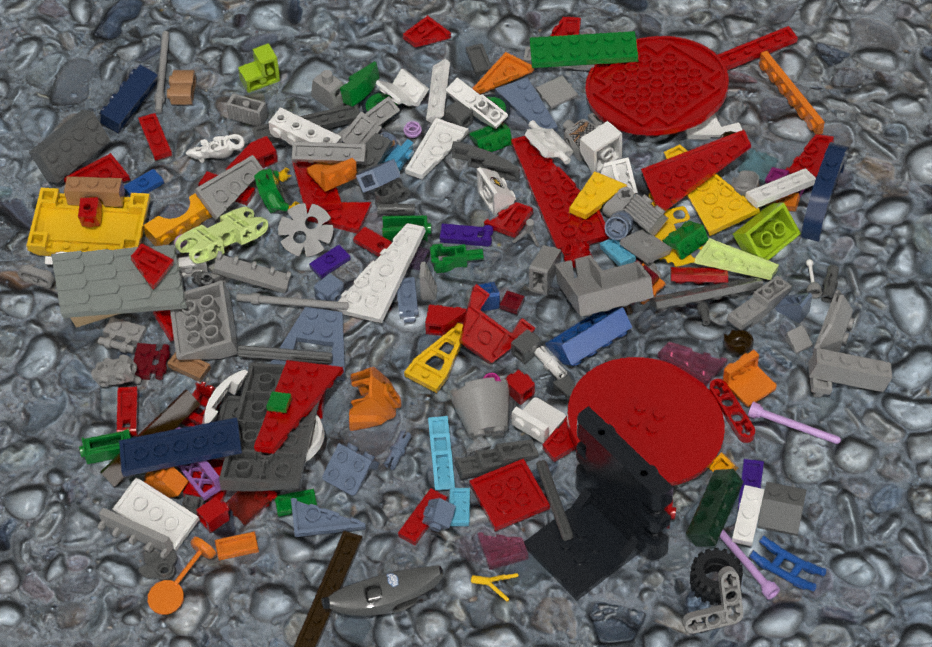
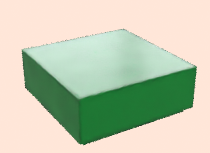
(279, 402)

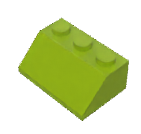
(767, 231)

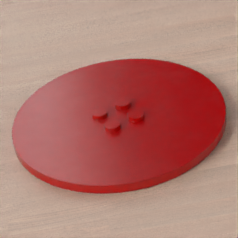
(664, 92)
(656, 411)

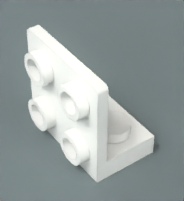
(404, 89)

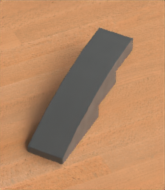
(482, 158)
(492, 459)

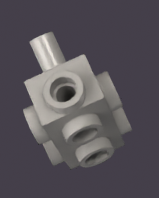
(115, 371)

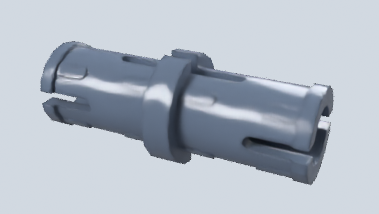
(397, 449)

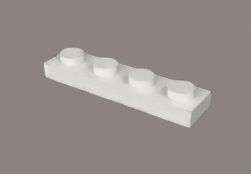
(437, 93)
(780, 188)

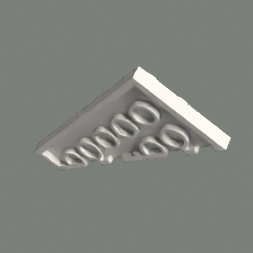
(380, 280)

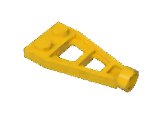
(429, 376)

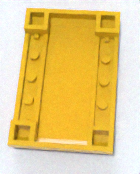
(59, 230)

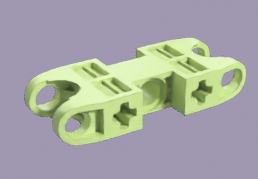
(231, 229)

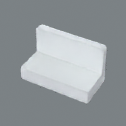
(187, 266)

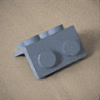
(349, 468)

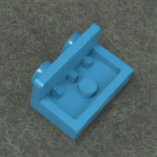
(401, 154)

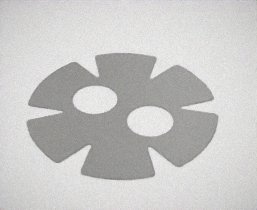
(299, 216)

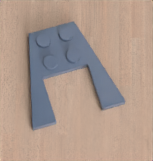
(318, 328)

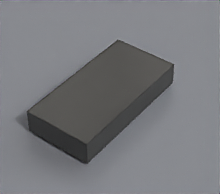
(478, 59)

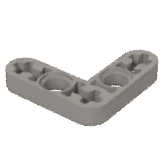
(723, 610)

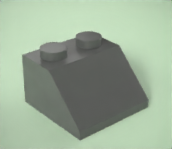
(781, 508)

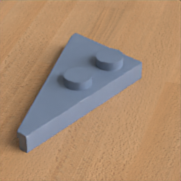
(313, 520)

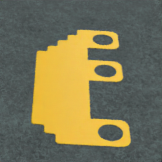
(669, 227)

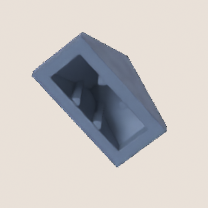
(795, 306)

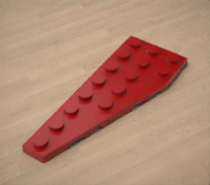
(554, 195)

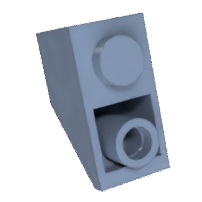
(378, 175)

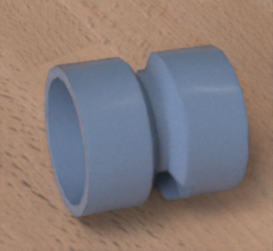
(618, 225)

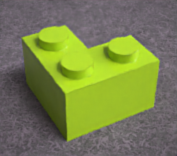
(261, 71)

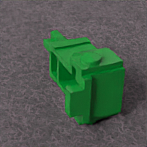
(457, 257)

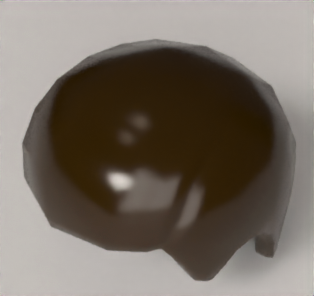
(738, 342)

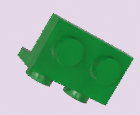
(687, 238)

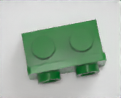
(492, 138)

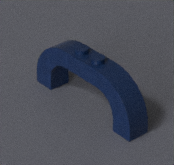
(831, 166)

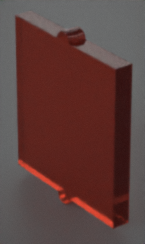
(247, 504)

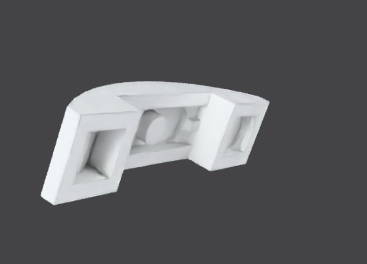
(232, 385)

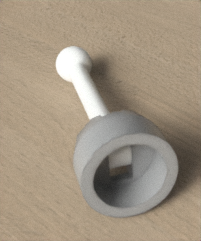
(813, 288)

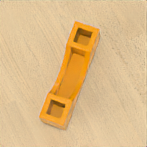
(163, 230)

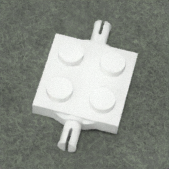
(548, 142)

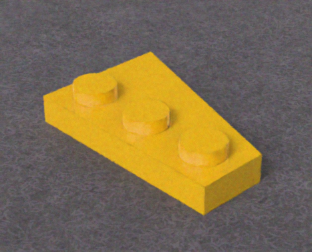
(594, 194)

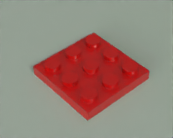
(509, 494)

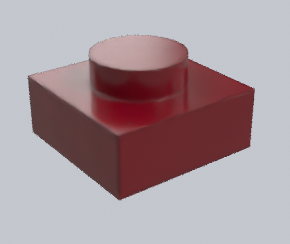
(512, 302)

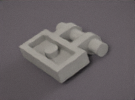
(124, 331)

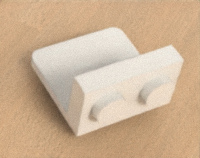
(537, 419)

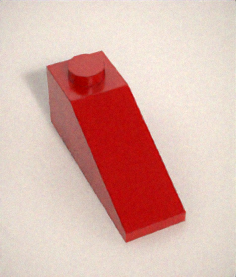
(261, 149)

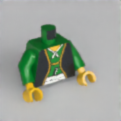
(271, 191)

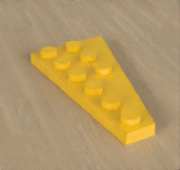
(716, 201)

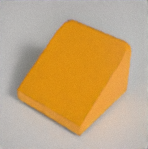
(723, 462)

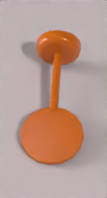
(168, 595)

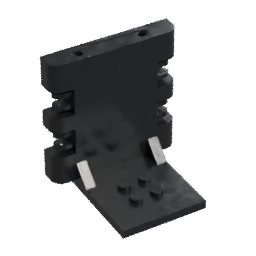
(611, 518)

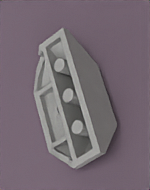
(836, 324)

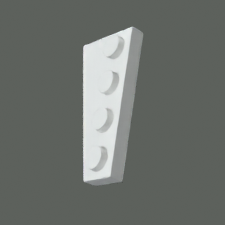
(434, 147)

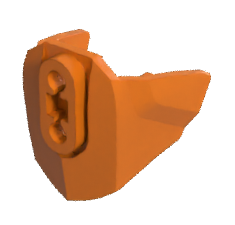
(379, 402)

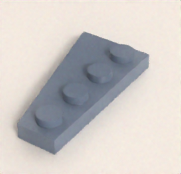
(527, 103)

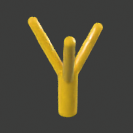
(488, 581)

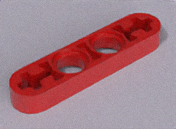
(734, 409)

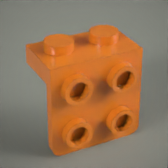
(333, 174)
(747, 379)

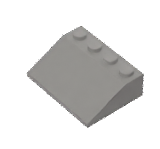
(206, 325)

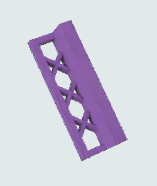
(208, 472)

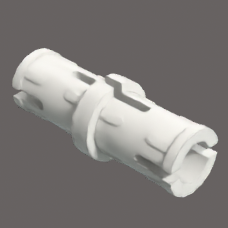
(550, 362)

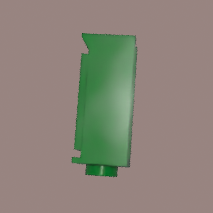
(393, 224)
(102, 447)

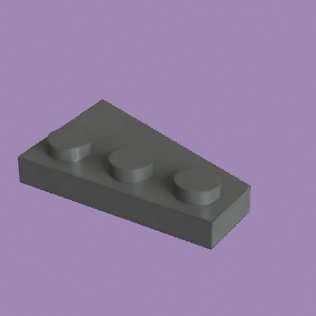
(375, 153)

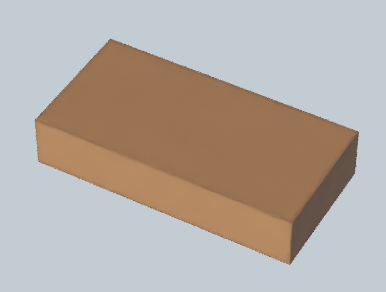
(192, 368)

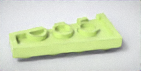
(732, 259)

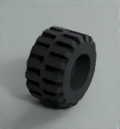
(712, 562)

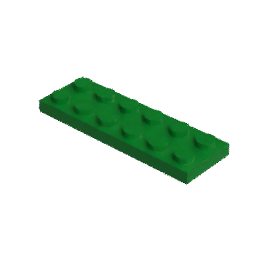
(583, 49)

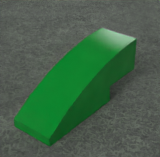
(360, 84)

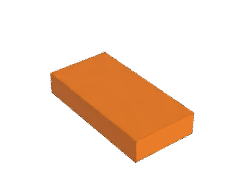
(236, 546)

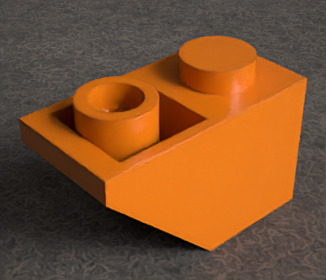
(166, 481)

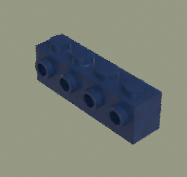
(128, 98)

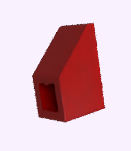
(442, 319)

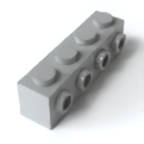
(850, 370)

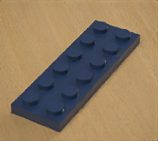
(180, 447)

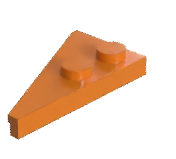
(503, 71)

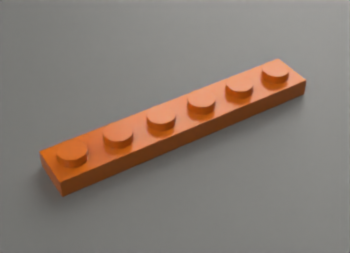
(792, 93)

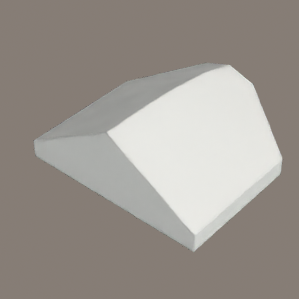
(620, 171)

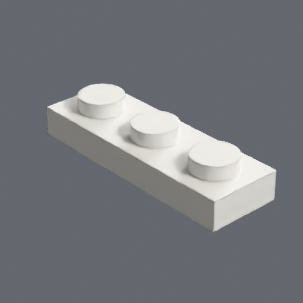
(748, 515)

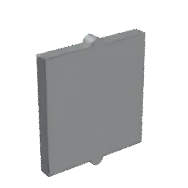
(556, 92)

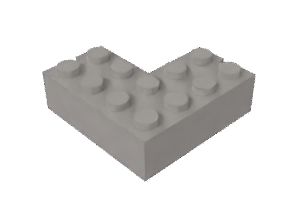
(605, 289)

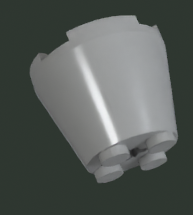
(483, 407)

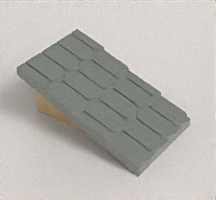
(109, 284)

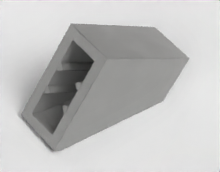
(543, 270)

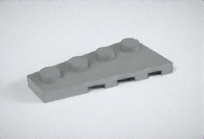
(228, 186)

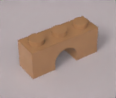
(107, 189)

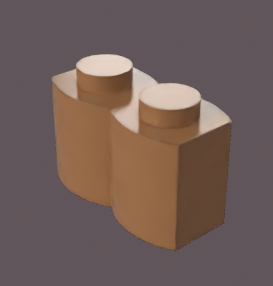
(182, 87)

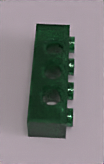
(714, 507)

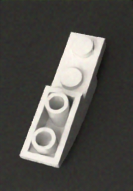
(480, 105)

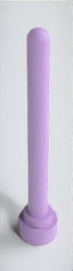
(758, 411)
(769, 588)

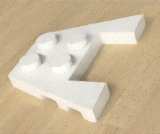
(710, 128)

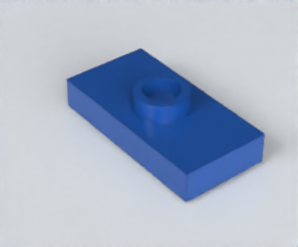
(144, 183)

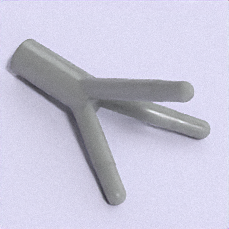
(529, 230)

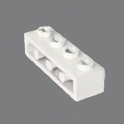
(297, 129)

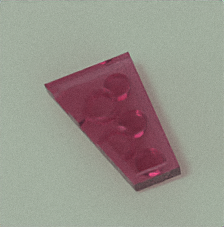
(695, 364)

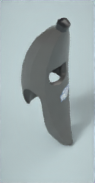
(384, 592)

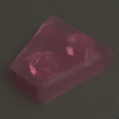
(502, 549)

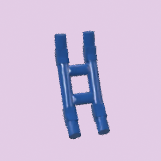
(782, 554)

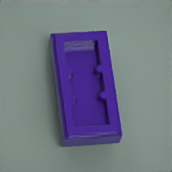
(330, 261)

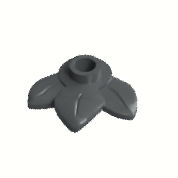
(156, 565)

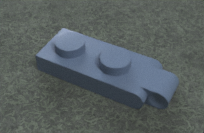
(407, 300)

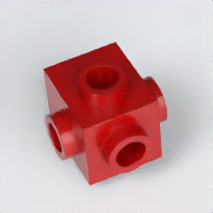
(575, 249)

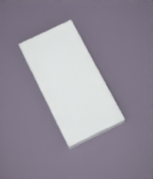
(156, 511)

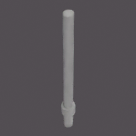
(159, 96)
(257, 298)

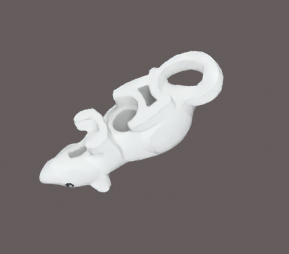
(219, 148)

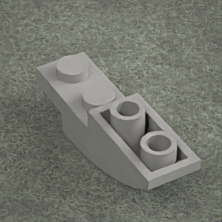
(761, 303)

